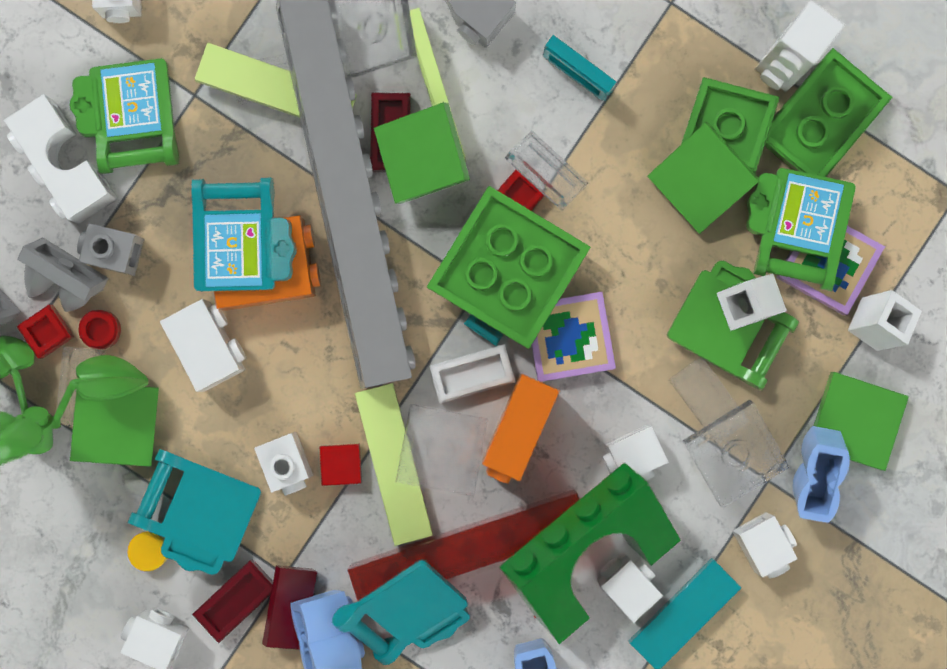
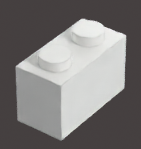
(204, 345)

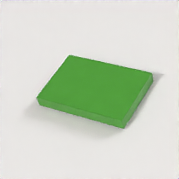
(825, 116)

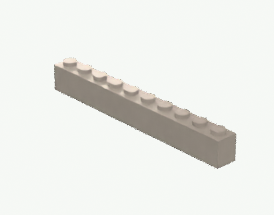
(344, 191)

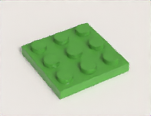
(508, 267)

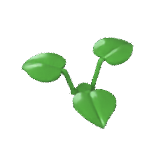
(32, 431)

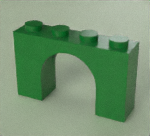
(545, 564)

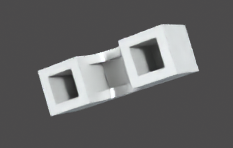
(798, 47)
(39, 133)

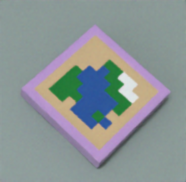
(855, 265)
(574, 339)

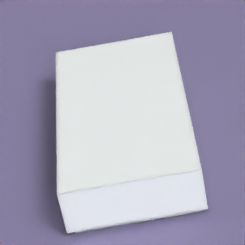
(472, 374)

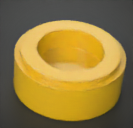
(145, 551)

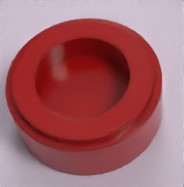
(99, 329)

